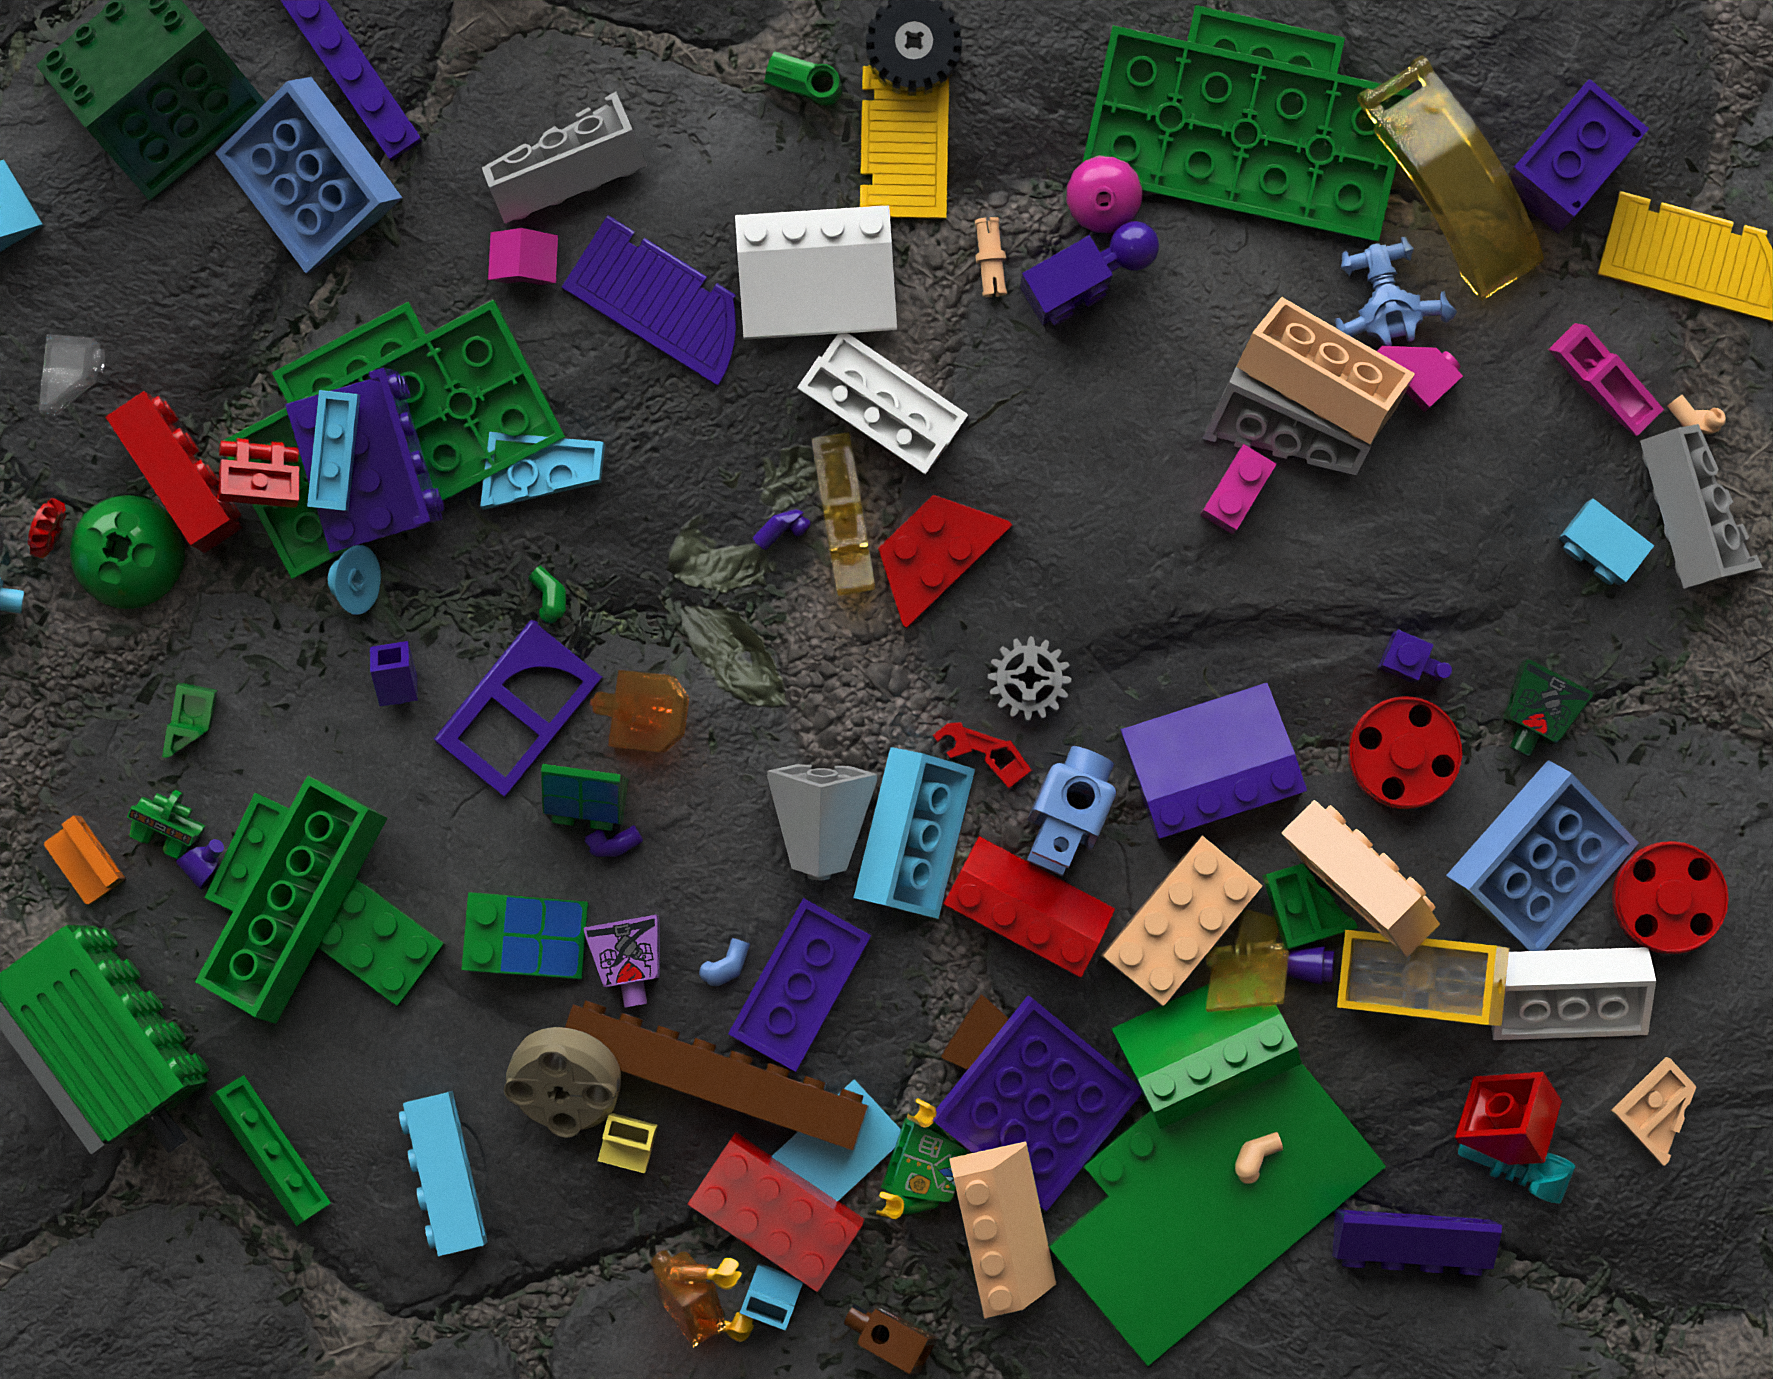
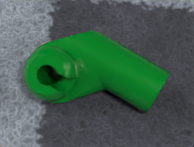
(553, 595)

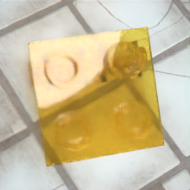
(1247, 979)

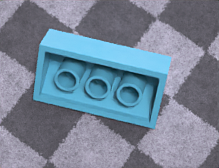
(914, 832)

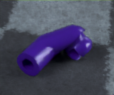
(614, 846)

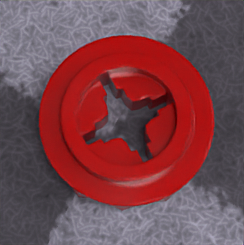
(46, 528)

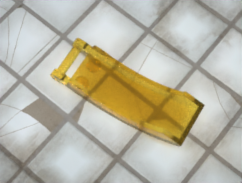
(1456, 178)

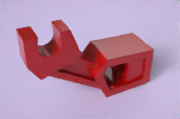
(969, 739)

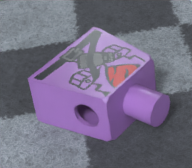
(627, 955)

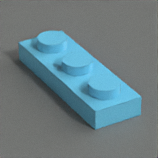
(333, 450)

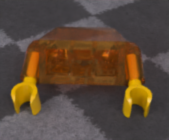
(693, 1297)

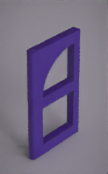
(529, 650)

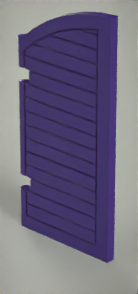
(657, 299)

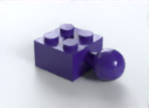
(1084, 273)

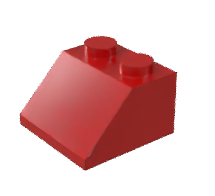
(1510, 1117)

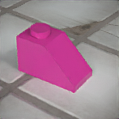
(1433, 372)

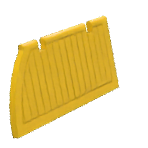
(905, 150)
(1689, 256)

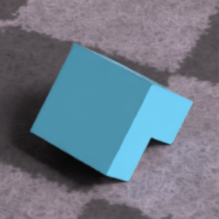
(771, 1296)

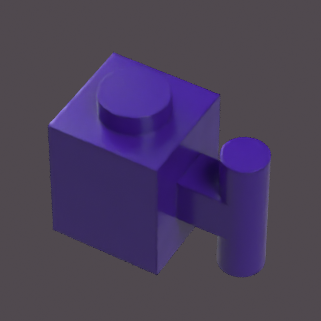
(1409, 658)

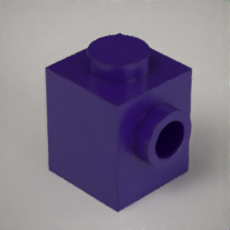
(393, 673)

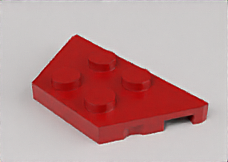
(935, 551)

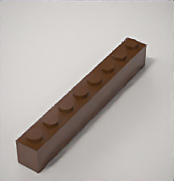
(725, 1079)

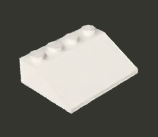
(816, 272)

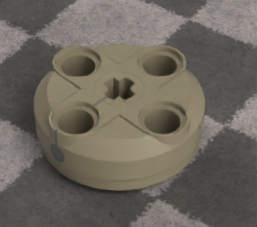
(563, 1080)

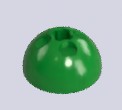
(136, 570)

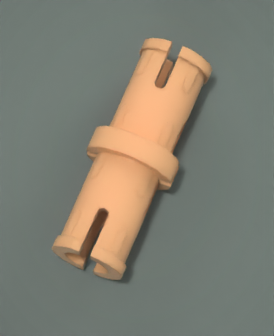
(990, 257)

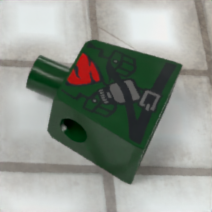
(1542, 706)

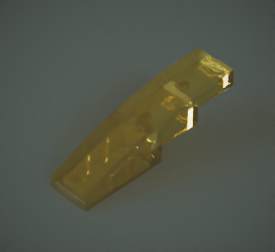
(843, 514)

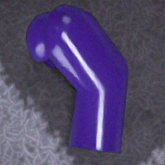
(780, 523)

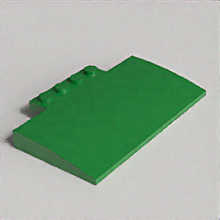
(1246, 122)
(460, 385)
(1181, 1223)

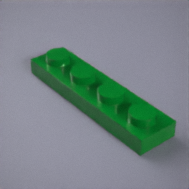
(270, 1150)

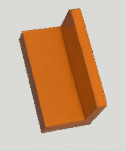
(84, 860)

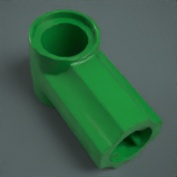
(800, 77)

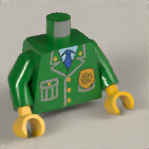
(920, 1166)

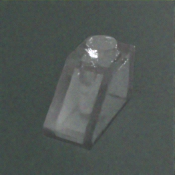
(68, 370)

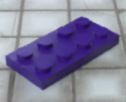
(799, 984)

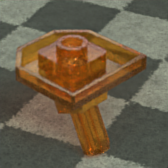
(645, 711)

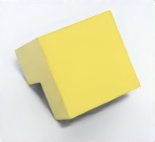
(627, 1142)

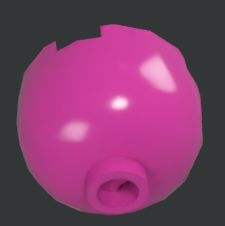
(1108, 176)

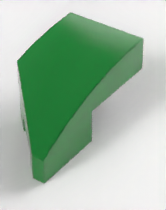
(190, 716)

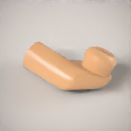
(1708, 420)

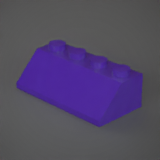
(1415, 1240)

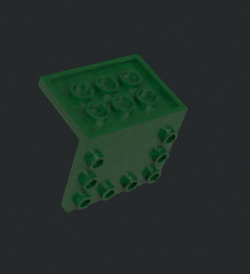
(151, 88)

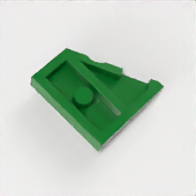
(1303, 907)

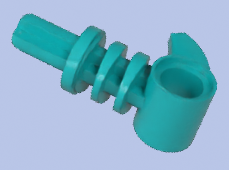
(1547, 1179)

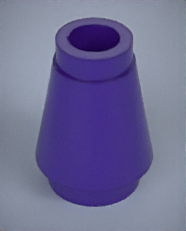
(1311, 965)

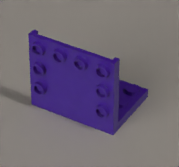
(389, 470)

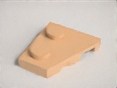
(1656, 1108)

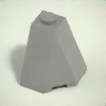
(820, 814)

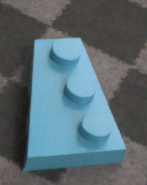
(552, 470)

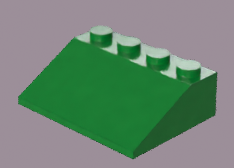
(1202, 1057)

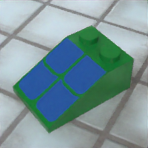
(583, 795)
(524, 935)

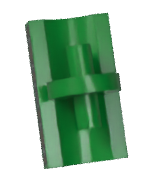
(166, 817)

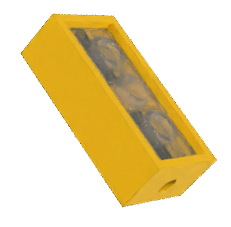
(1433, 982)

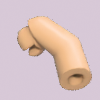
(1252, 1156)

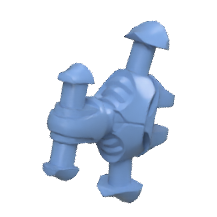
(1390, 310)

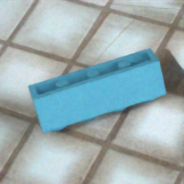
(444, 1173)

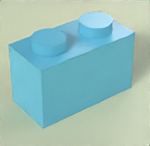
(1605, 543)

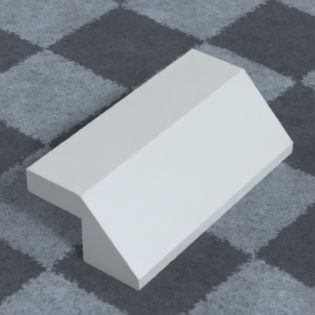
(883, 402)

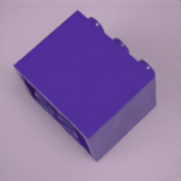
(1575, 155)

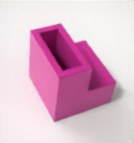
(523, 256)

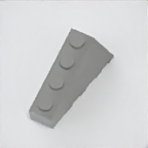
(565, 162)
(1267, 420)
(1695, 508)

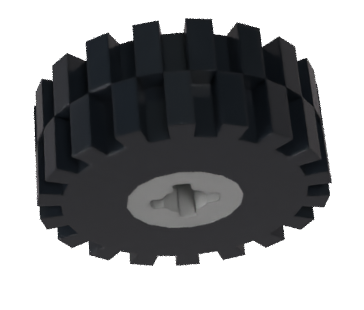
(900, 59)

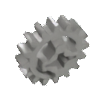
(1028, 696)

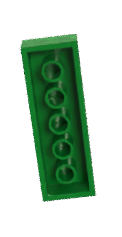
(291, 900)

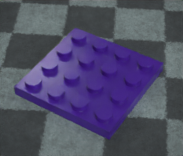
(1042, 1089)

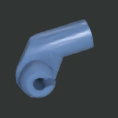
(726, 968)

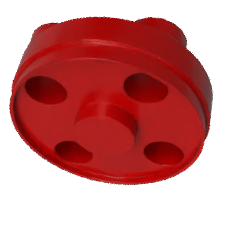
(1405, 752)
(1670, 897)

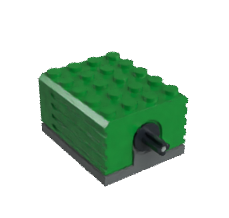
(97, 1039)

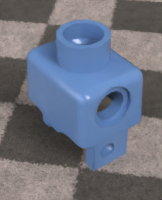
(1061, 823)

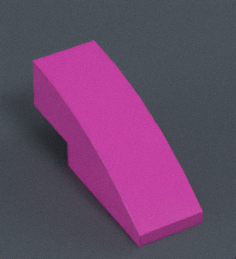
(1606, 378)

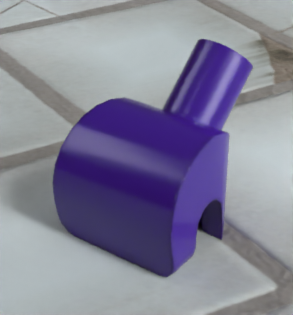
(201, 862)

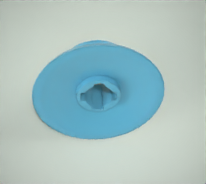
(355, 579)

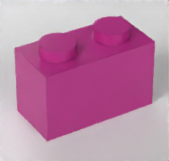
(1238, 489)

